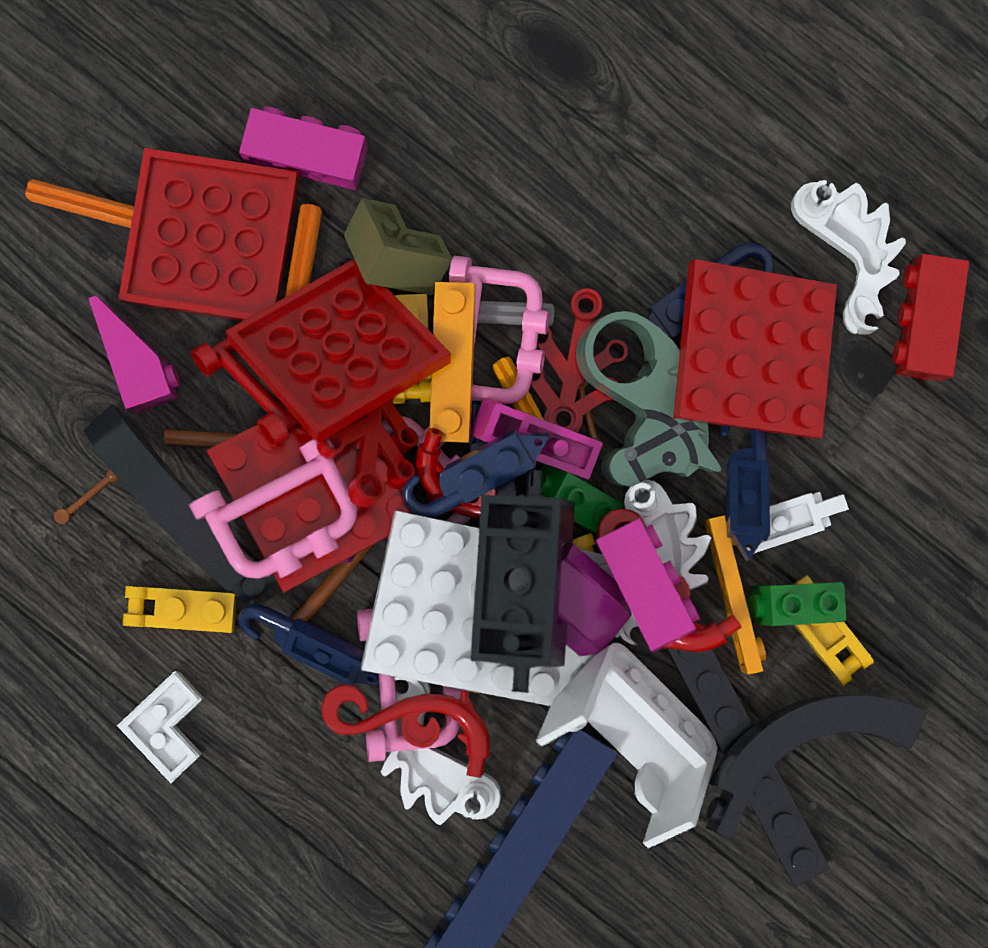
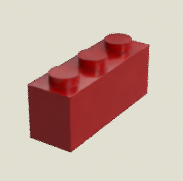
(931, 317)

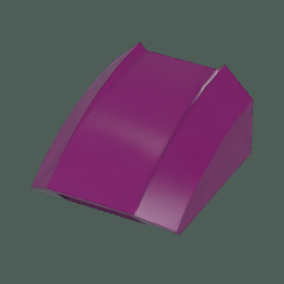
(589, 603)

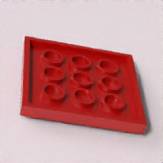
(208, 235)
(337, 350)
(754, 350)
(251, 462)

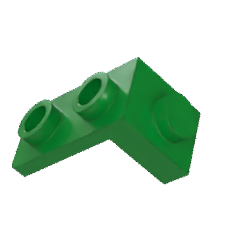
(590, 502)
(797, 604)

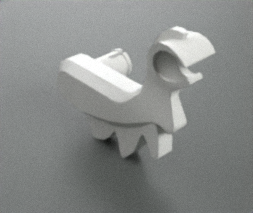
(846, 226)
(673, 527)
(440, 776)

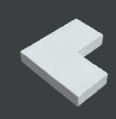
(154, 726)

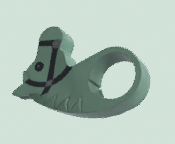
(655, 439)

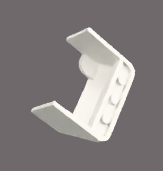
(648, 728)

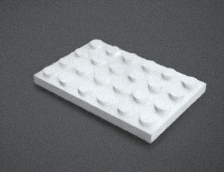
(427, 611)

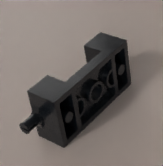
(521, 625)

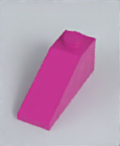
(139, 370)
(562, 450)

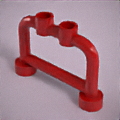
(272, 425)

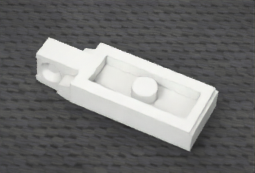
(800, 518)

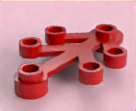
(568, 370)
(368, 486)

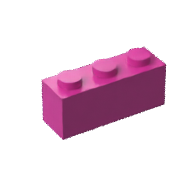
(304, 147)
(648, 584)

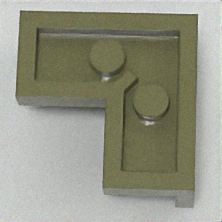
(393, 254)

